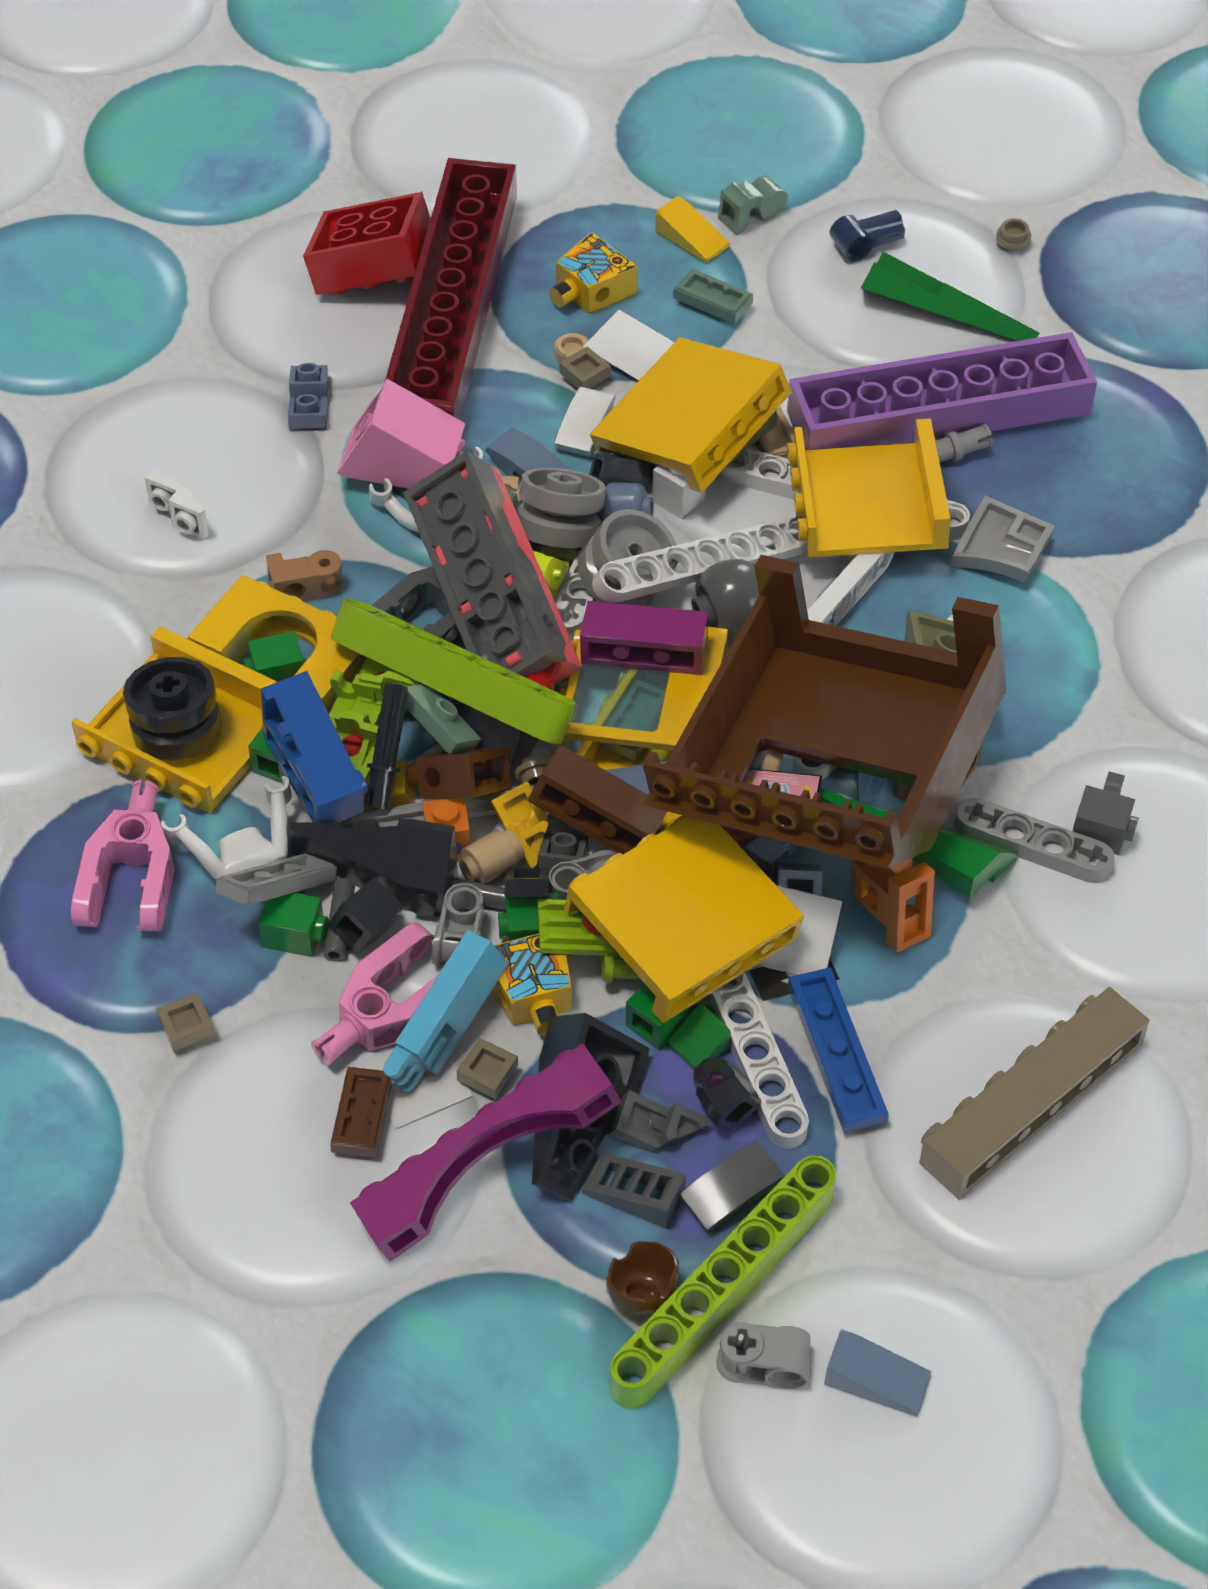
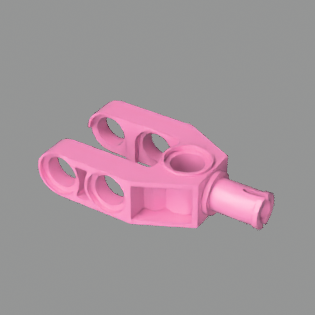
(114, 844)
(366, 996)

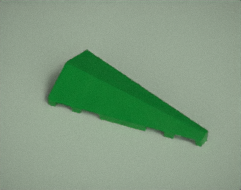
(913, 287)
(955, 857)

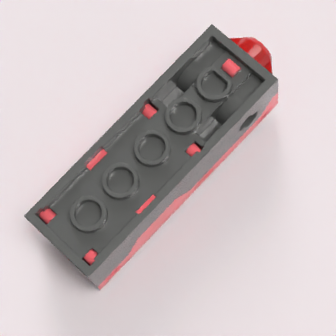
(490, 571)

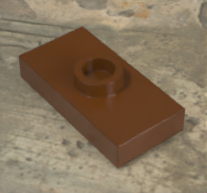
(361, 1112)

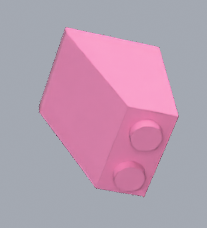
(400, 439)

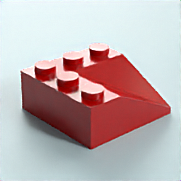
(367, 244)

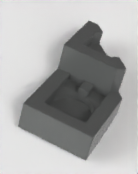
(653, 1125)

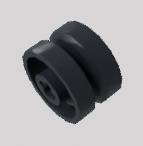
(172, 708)

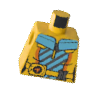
(593, 276)
(532, 984)

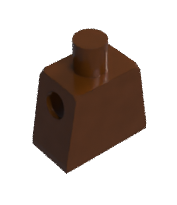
(460, 774)

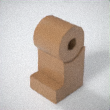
(306, 576)

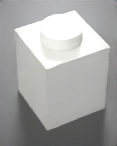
(673, 492)

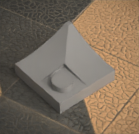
(1002, 541)

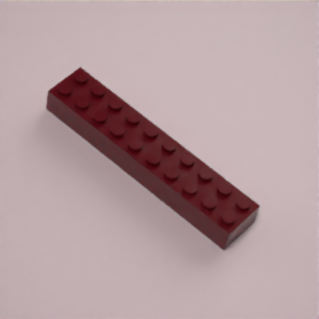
(454, 283)

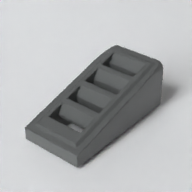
(644, 1206)

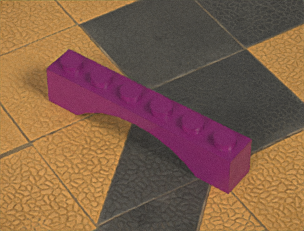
(405, 1204)

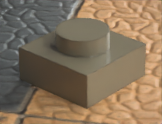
(585, 368)
(185, 1022)
(487, 1068)

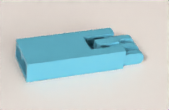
(445, 1011)

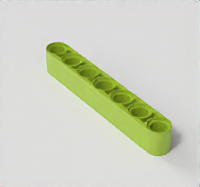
(453, 671)
(718, 1298)

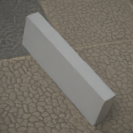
(275, 879)

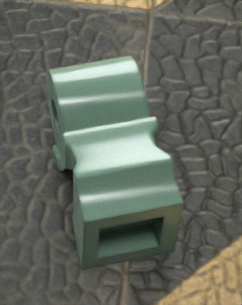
(738, 199)

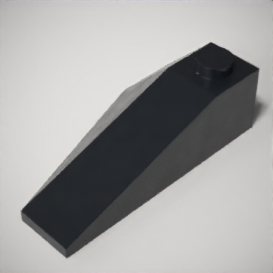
(409, 859)
(567, 1154)

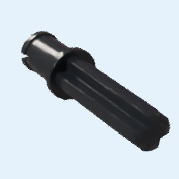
(386, 746)

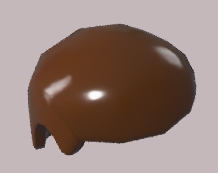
(643, 1278)

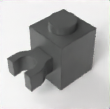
(1107, 814)

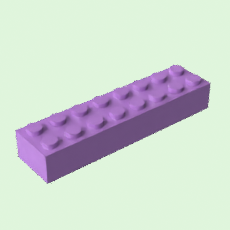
(958, 390)

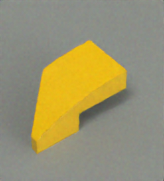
(523, 819)

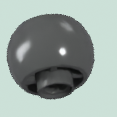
(727, 594)

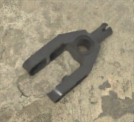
(413, 595)

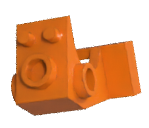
(885, 897)

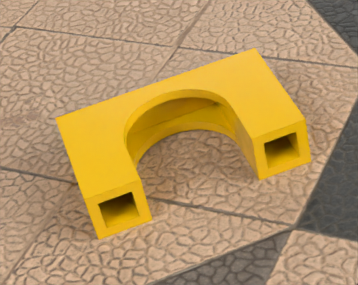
(258, 611)

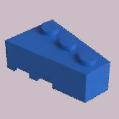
(311, 750)

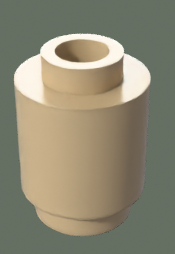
(491, 856)

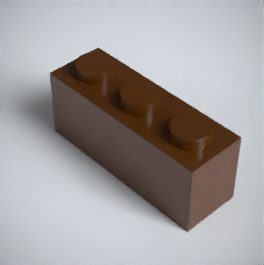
(594, 801)

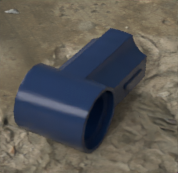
(858, 237)

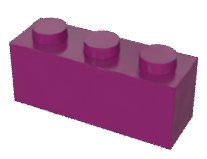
(644, 637)

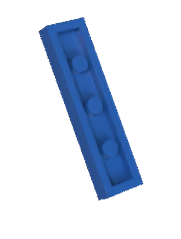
(837, 1050)

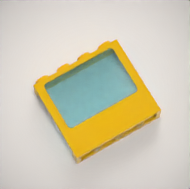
(638, 704)

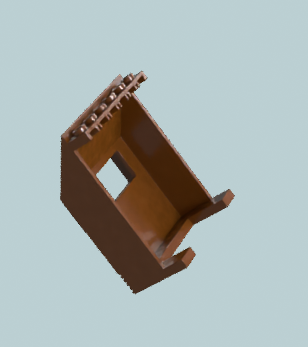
(841, 703)

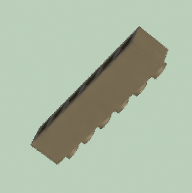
(1032, 1091)

